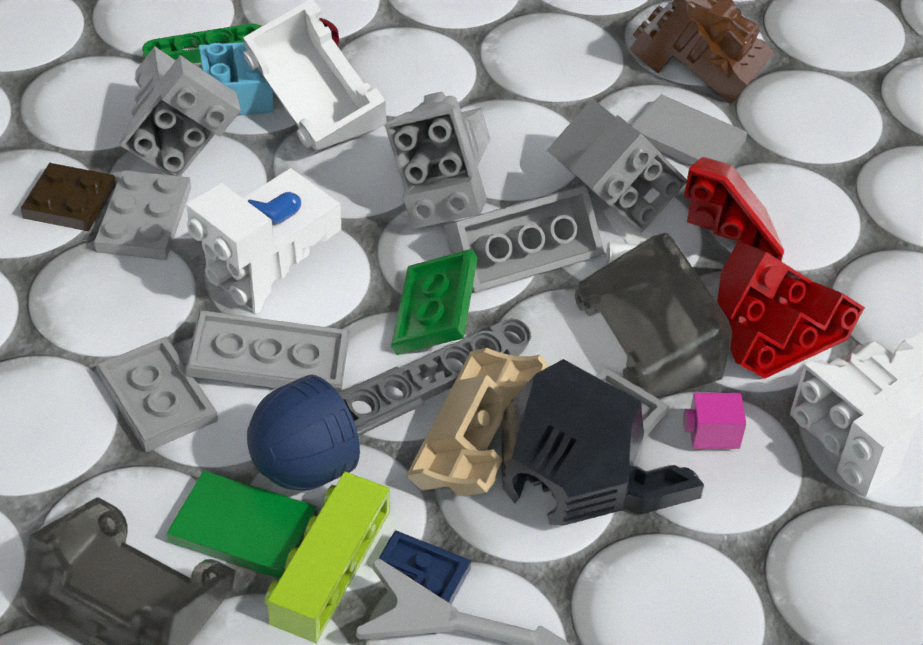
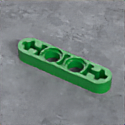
(174, 45)

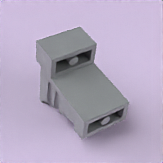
(176, 112)
(439, 159)
(618, 164)

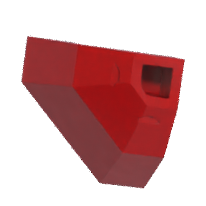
(729, 206)
(779, 313)

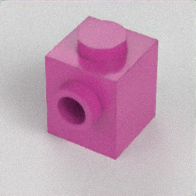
(715, 420)

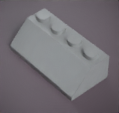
(528, 237)

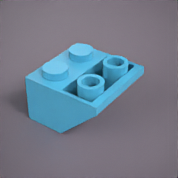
(229, 67)

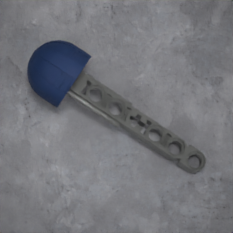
(311, 432)

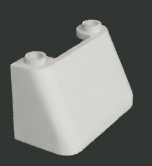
(314, 78)

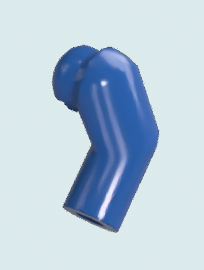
(279, 208)

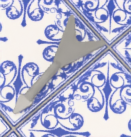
(425, 612)

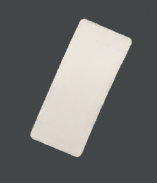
(624, 228)

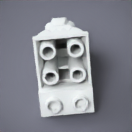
(244, 245)
(864, 409)

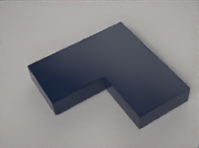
(427, 564)

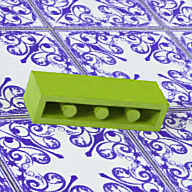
(328, 556)

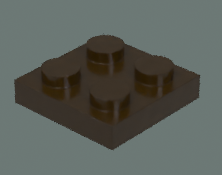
(68, 196)

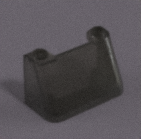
(660, 317)
(109, 593)

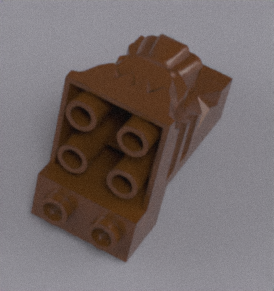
(707, 39)

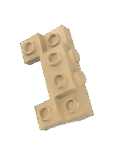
(459, 438)

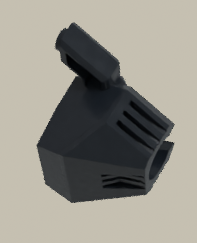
(585, 448)

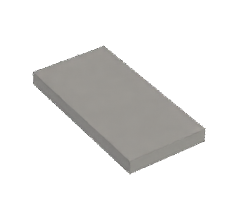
(265, 351)

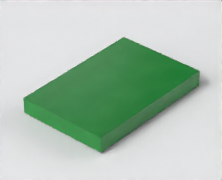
(435, 302)
(240, 524)

